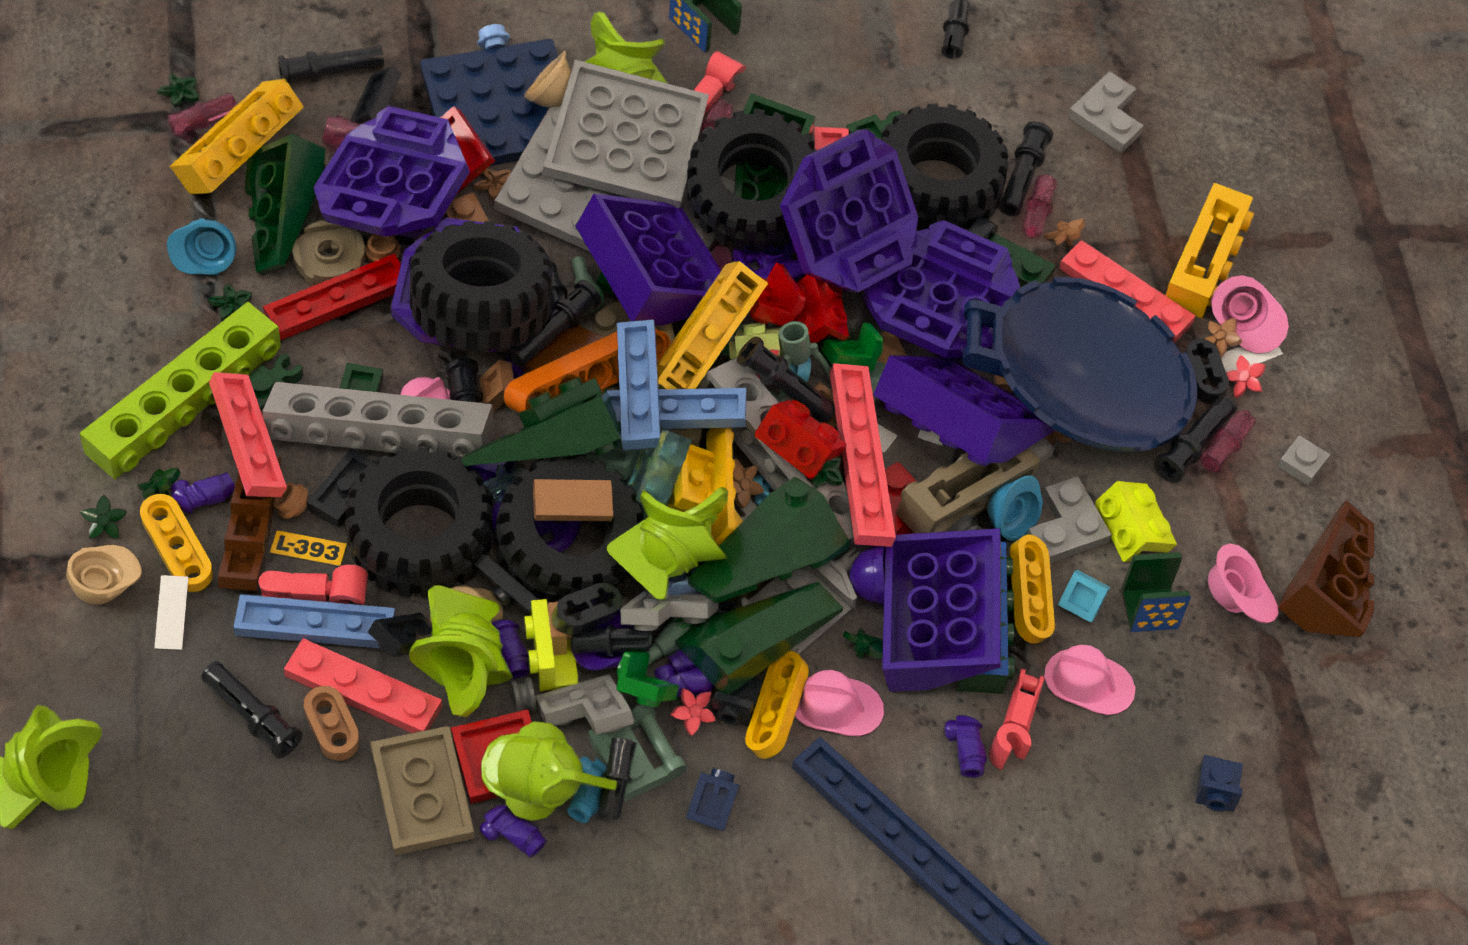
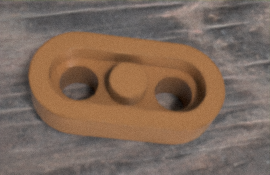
(333, 725)

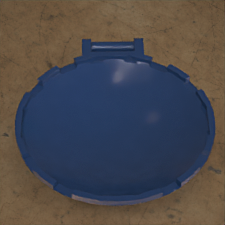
(1086, 363)

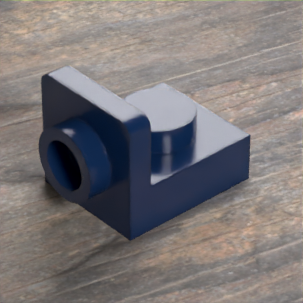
(1219, 784)
(713, 799)

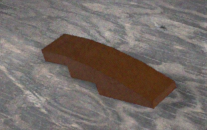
(246, 539)

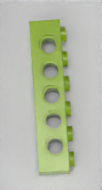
(162, 393)

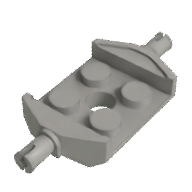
(831, 576)

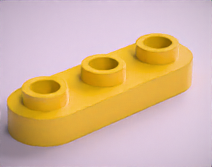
(172, 531)
(1032, 589)
(777, 705)

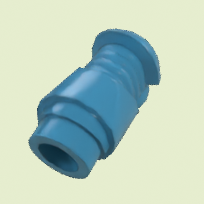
(587, 798)

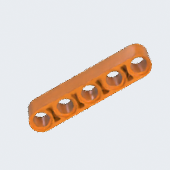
(592, 361)

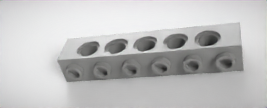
(376, 420)
(769, 463)

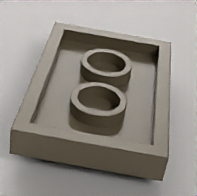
(422, 790)

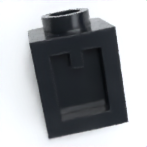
(739, 705)

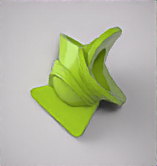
(623, 56)
(669, 542)
(462, 649)
(45, 764)
(535, 771)

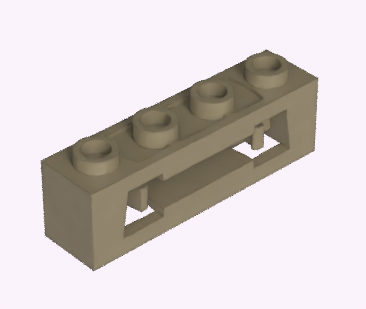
(927, 502)

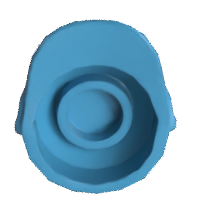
(202, 247)
(1016, 507)

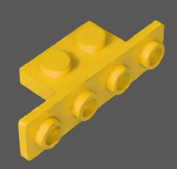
(705, 473)

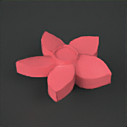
(1246, 376)
(693, 710)

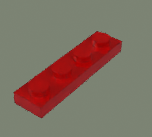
(334, 297)

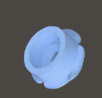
(493, 36)

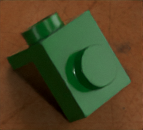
(860, 352)
(634, 681)

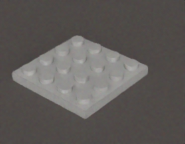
(625, 134)

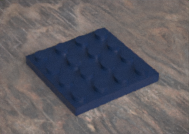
(491, 92)

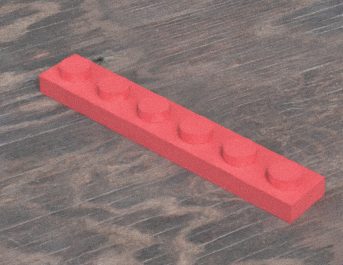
(862, 456)

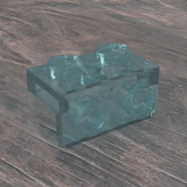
(660, 466)

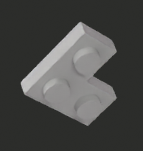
(1102, 115)
(1077, 521)
(648, 613)
(591, 699)

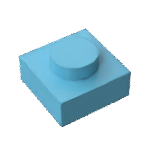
(1084, 596)

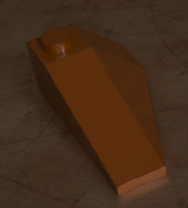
(1335, 579)

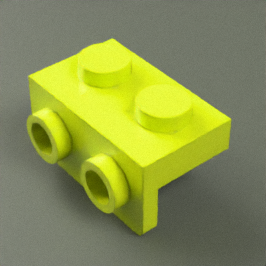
(1134, 520)
(552, 670)

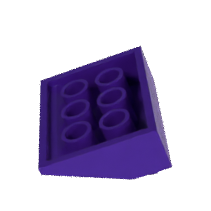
(648, 256)
(959, 407)
(941, 608)

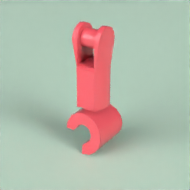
(719, 77)
(347, 585)
(1017, 722)

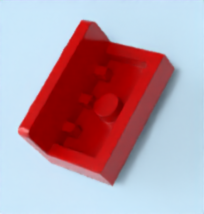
(780, 299)
(822, 310)
(799, 437)

